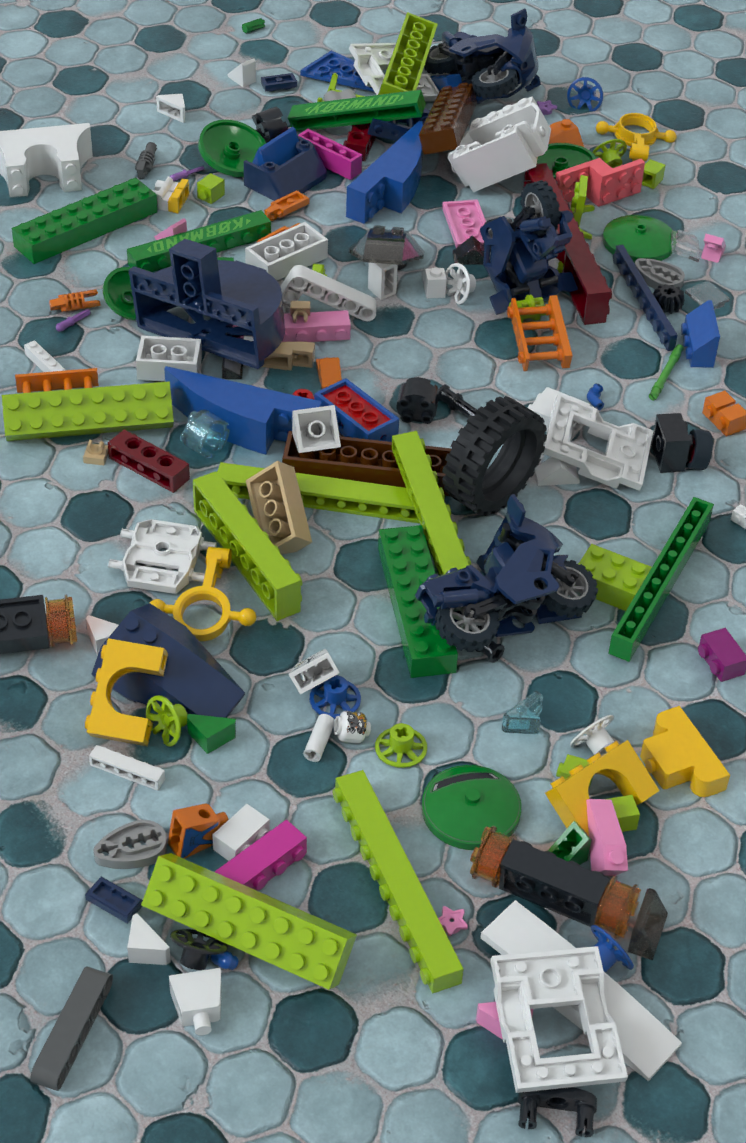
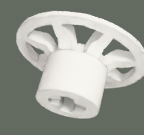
(461, 283)
(597, 738)

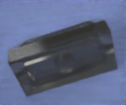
(648, 926)

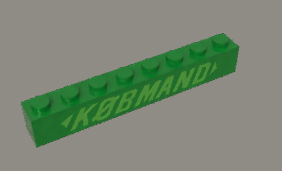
(357, 110)
(220, 235)

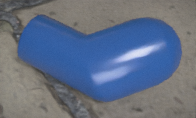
(593, 396)
(225, 960)

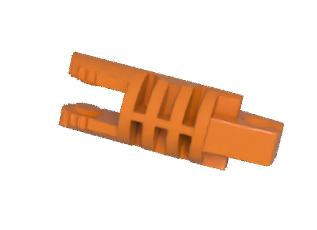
(74, 301)

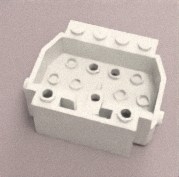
(501, 145)

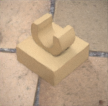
(300, 308)
(95, 453)

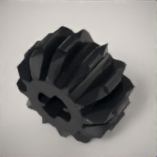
(669, 298)

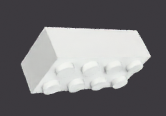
(287, 249)

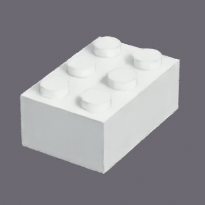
(159, 352)

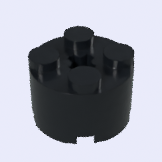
(269, 123)

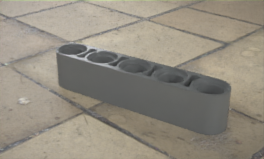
(71, 1028)

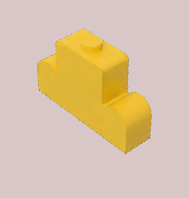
(682, 755)

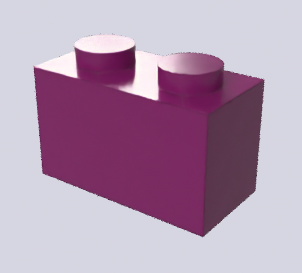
(722, 654)

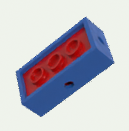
(358, 413)

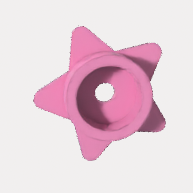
(452, 927)

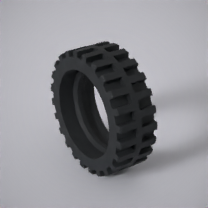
(466, 468)

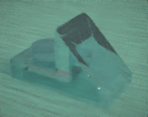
(524, 716)

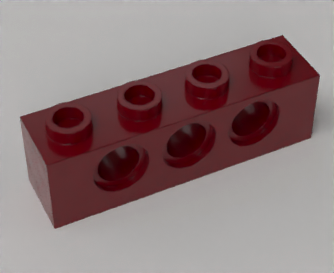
(360, 140)
(148, 461)

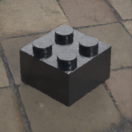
(671, 442)

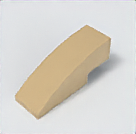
(291, 354)

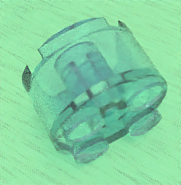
(205, 433)

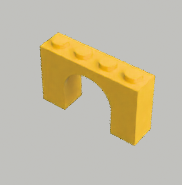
(119, 659)
(618, 764)

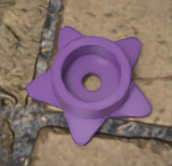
(546, 107)

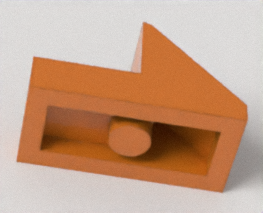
(328, 371)

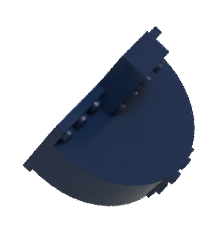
(214, 288)

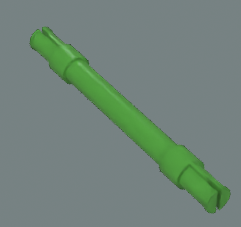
(658, 386)

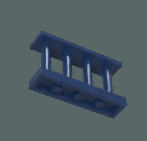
(393, 130)

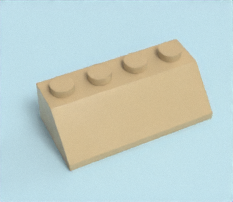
(279, 507)

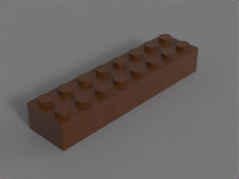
(448, 119)
(359, 461)

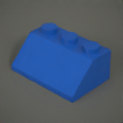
(278, 149)
(701, 336)

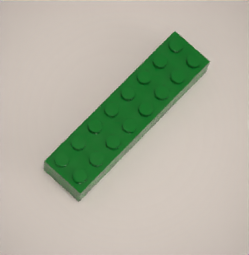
(84, 220)
(405, 567)

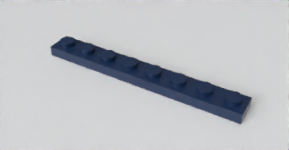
(645, 298)

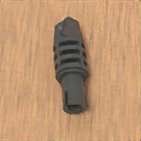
(146, 160)

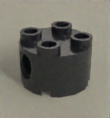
(417, 400)

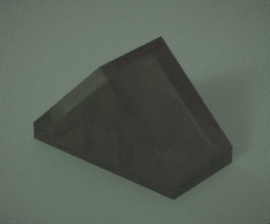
(469, 252)

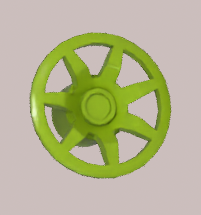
(612, 155)
(169, 716)
(401, 742)

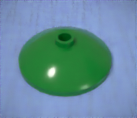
(116, 291)

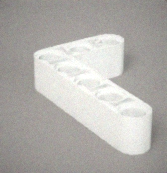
(326, 290)

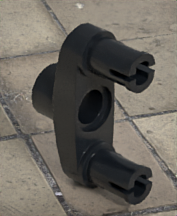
(561, 1099)

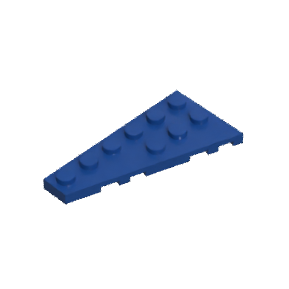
(335, 63)

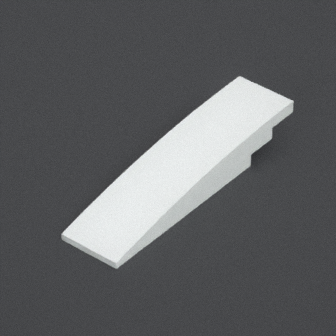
(642, 1037)

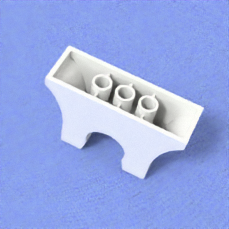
(44, 151)

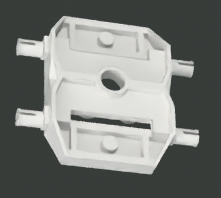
(182, 546)

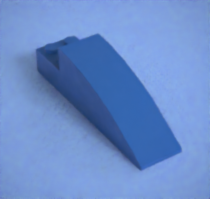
(388, 180)
(252, 412)

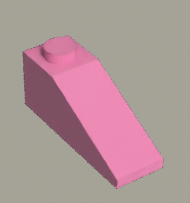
(607, 845)

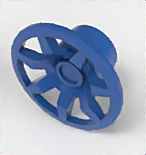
(585, 93)
(335, 694)
(608, 954)

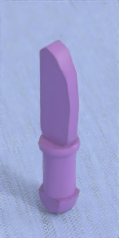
(184, 174)
(70, 321)

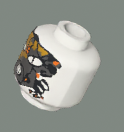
(351, 727)

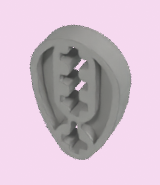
(660, 273)
(132, 833)

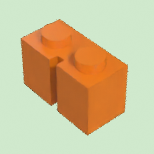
(725, 418)

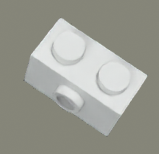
(382, 279)

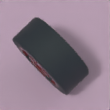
(701, 450)

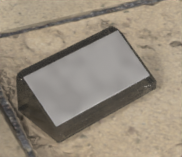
(231, 369)

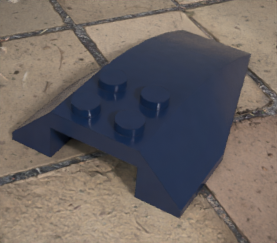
(190, 672)

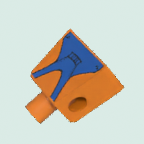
(194, 829)

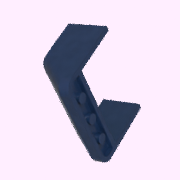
(297, 174)

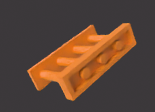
(555, 323)
(56, 380)

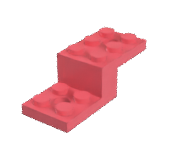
(604, 182)

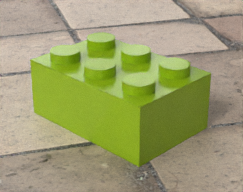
(615, 574)

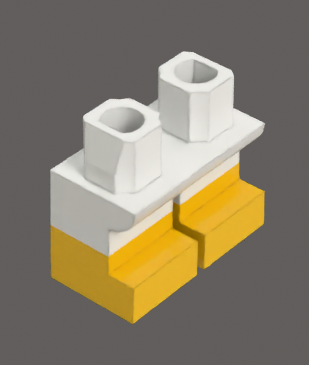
(171, 194)

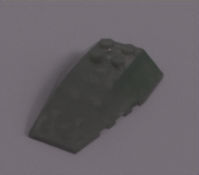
(387, 246)

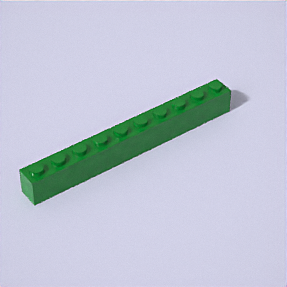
(660, 580)

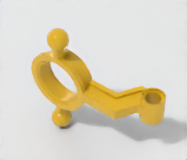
(638, 142)
(216, 560)

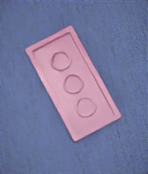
(464, 220)

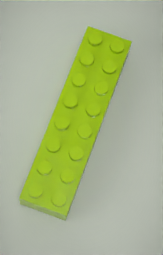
(408, 55)
(87, 411)
(251, 548)
(249, 920)

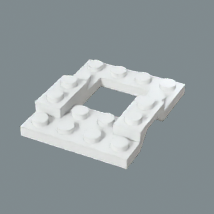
(375, 57)
(625, 451)
(556, 980)

